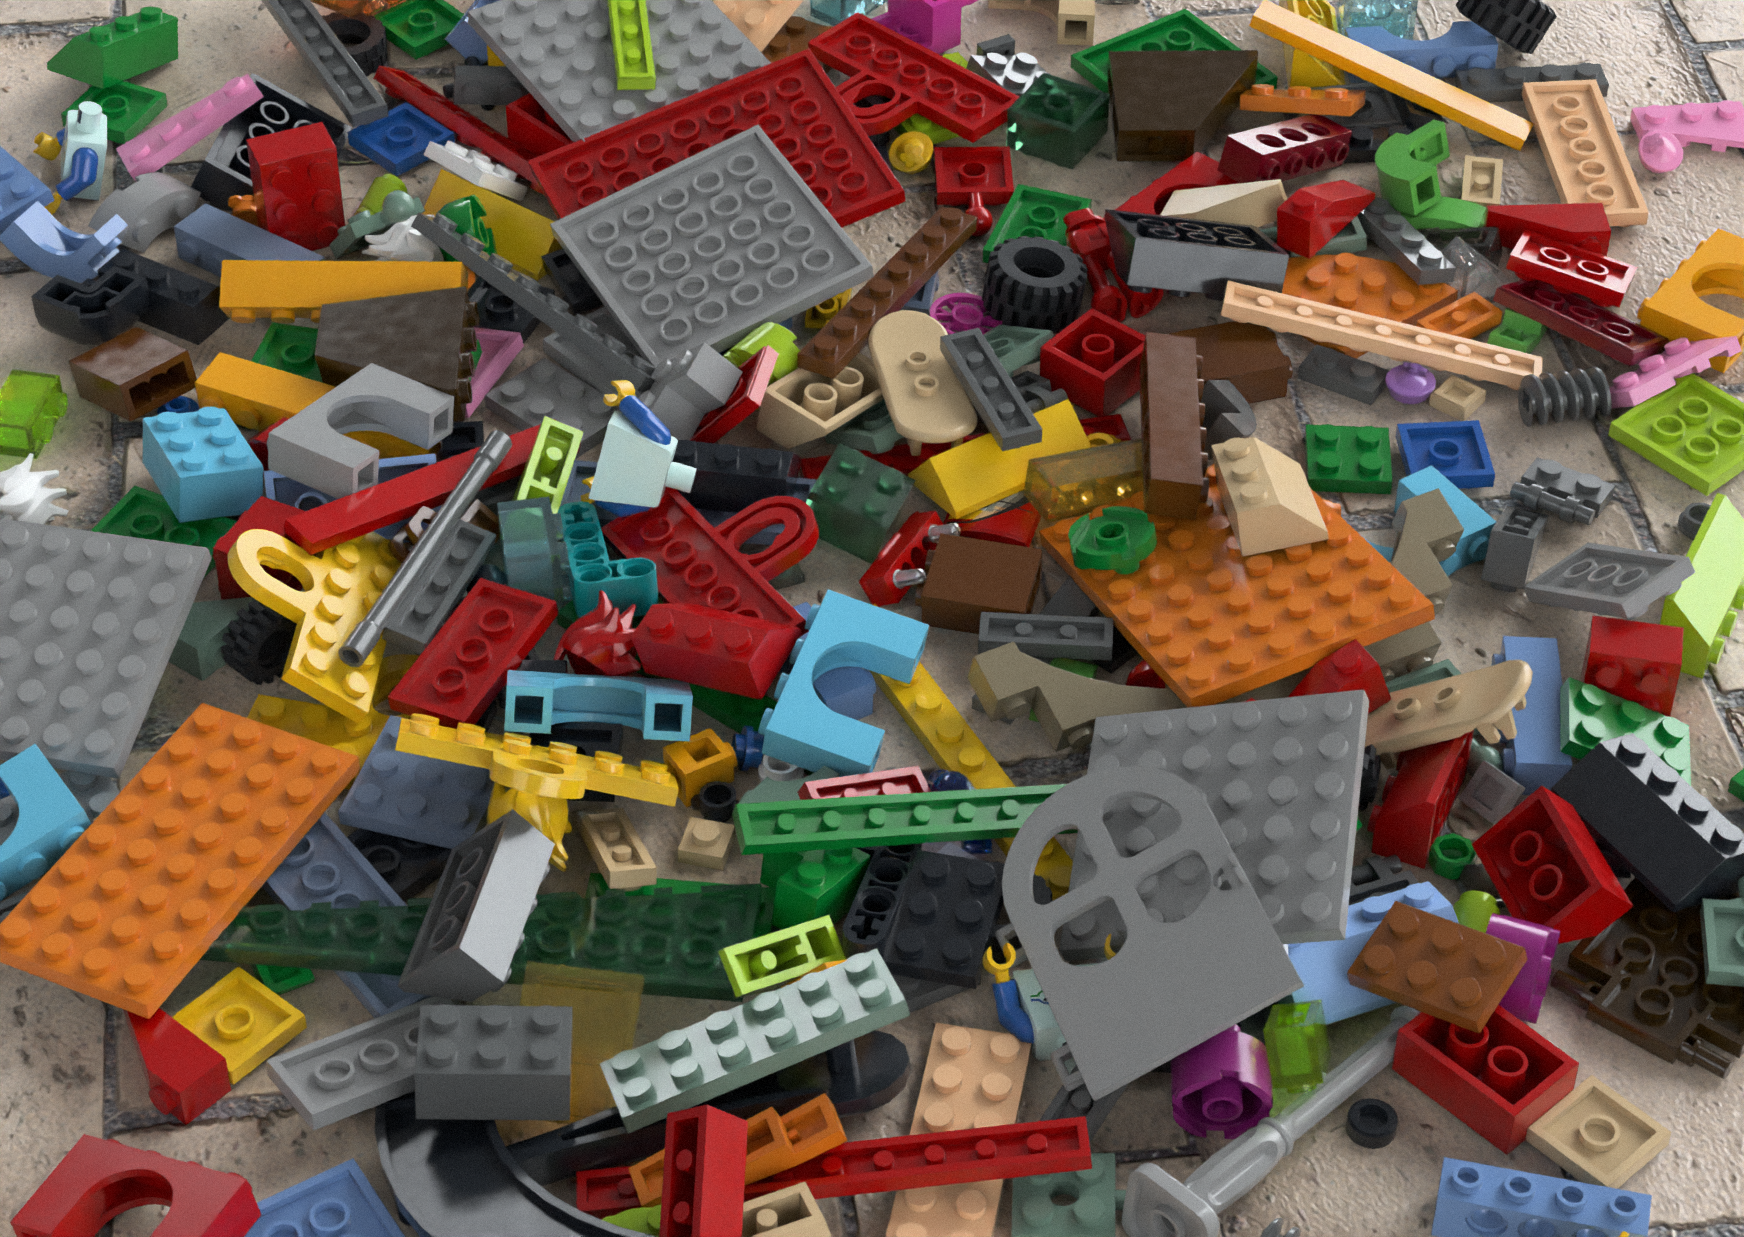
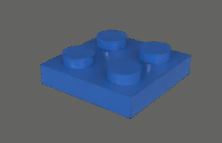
(399, 139)
(1451, 448)

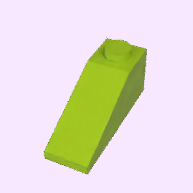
(549, 463)
(780, 956)

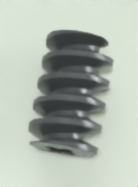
(1562, 393)

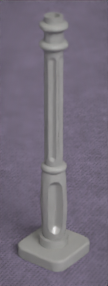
(1166, 1208)

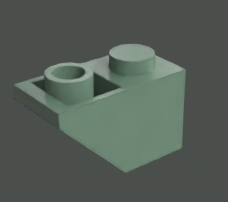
(201, 636)

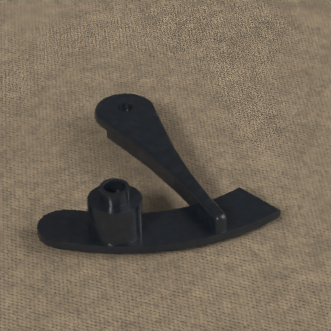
(467, 1183)

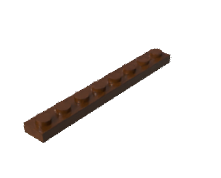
(886, 292)

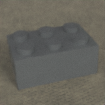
(494, 1062)

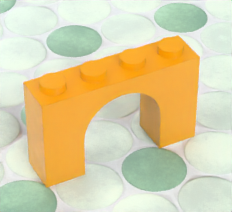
(1676, 306)

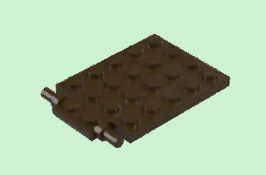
(1657, 985)

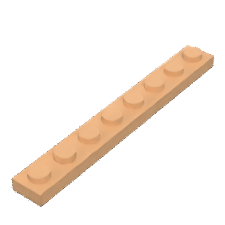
(1378, 335)

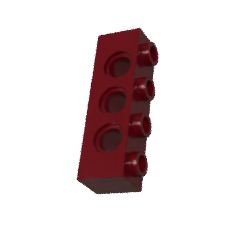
(1285, 150)

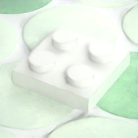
(476, 169)

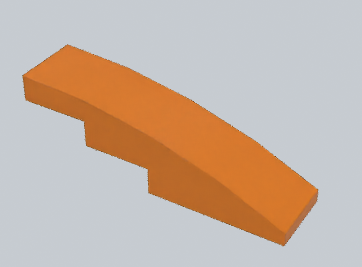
(772, 1146)

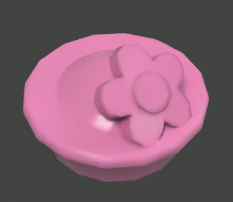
(1660, 151)

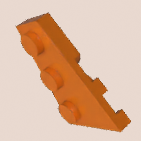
(1302, 100)

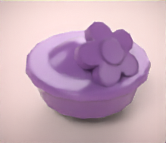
(1410, 383)

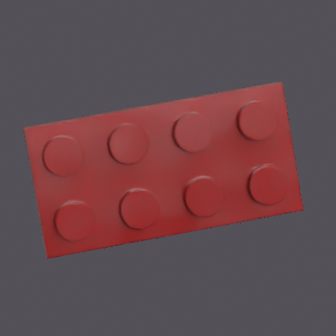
(472, 654)

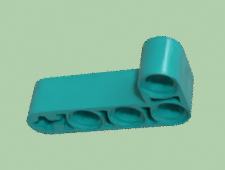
(590, 569)

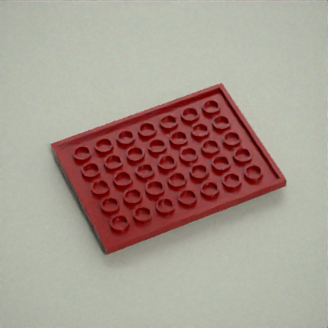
(788, 101)

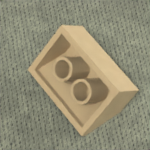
(813, 405)
(1265, 497)

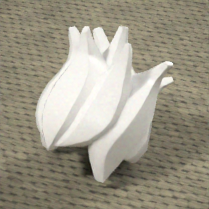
(403, 244)
(25, 497)

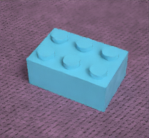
(201, 463)

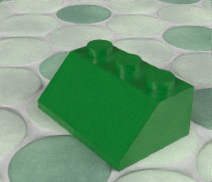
(119, 49)

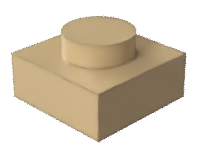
(706, 843)

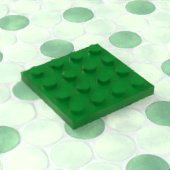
(1171, 33)

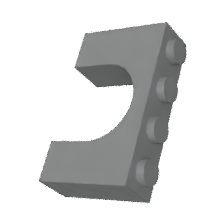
(317, 453)

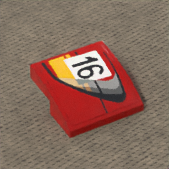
(1005, 521)

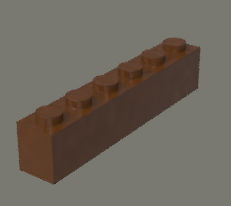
(1172, 426)

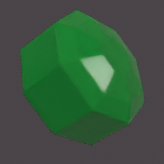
(1450, 855)

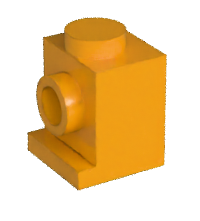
(699, 763)

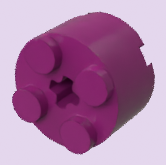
(1531, 984)
(1222, 1085)

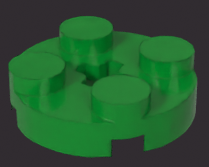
(1112, 540)

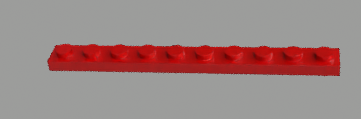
(890, 1164)

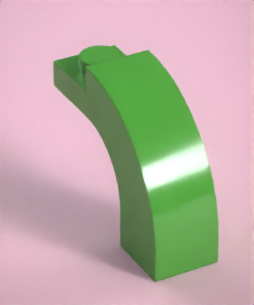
(1409, 167)

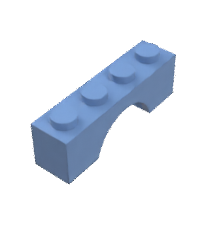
(1459, 49)

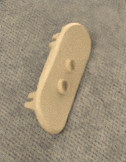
(918, 381)
(1450, 709)

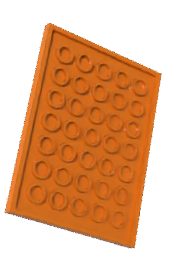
(1240, 622)

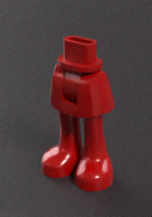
(1090, 239)

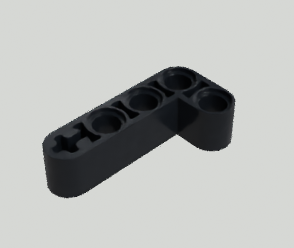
(878, 898)

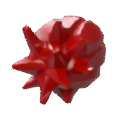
(601, 641)

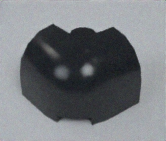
(92, 310)

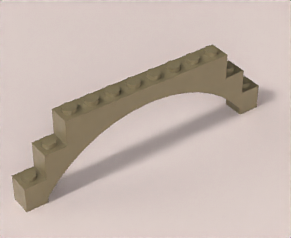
(1069, 703)

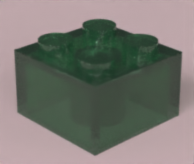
(1057, 120)
(858, 502)

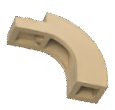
(1072, 17)

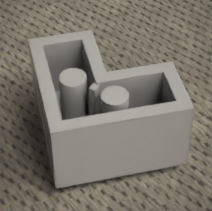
(689, 388)

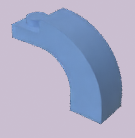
(55, 250)

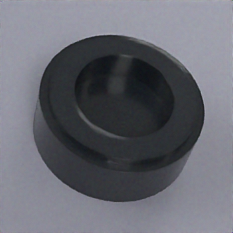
(1371, 1123)

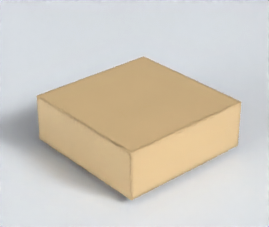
(1457, 397)

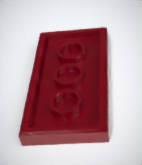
(1582, 321)

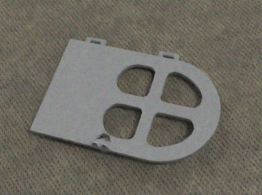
(1169, 979)

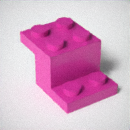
(926, 22)

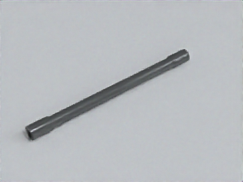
(368, 631)

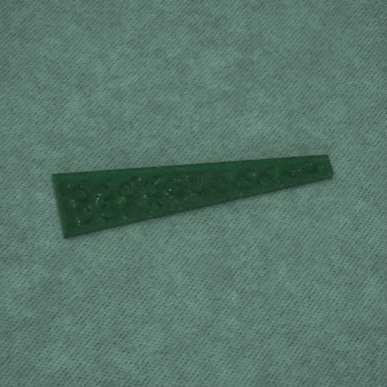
(656, 935)

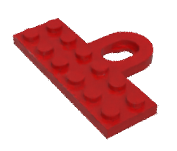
(913, 79)
(704, 563)

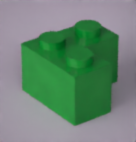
(813, 883)

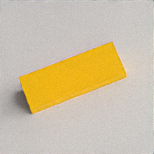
(1304, 68)
(518, 232)
(983, 473)

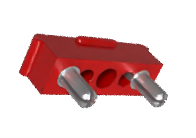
(904, 558)

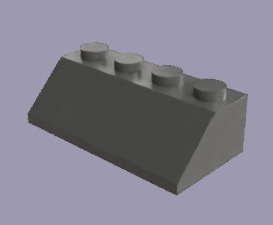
(479, 912)

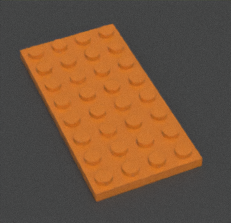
(173, 859)

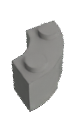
(147, 208)

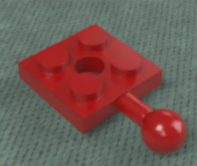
(990, 187)

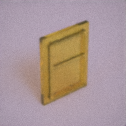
(603, 1024)

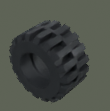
(1512, 21)
(1034, 284)

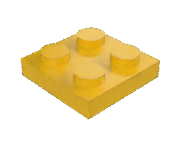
(242, 1021)

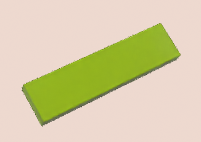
(631, 44)

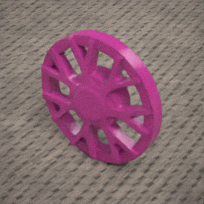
(962, 316)

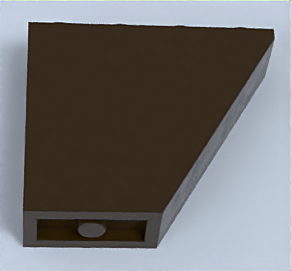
(1173, 100)
(411, 334)

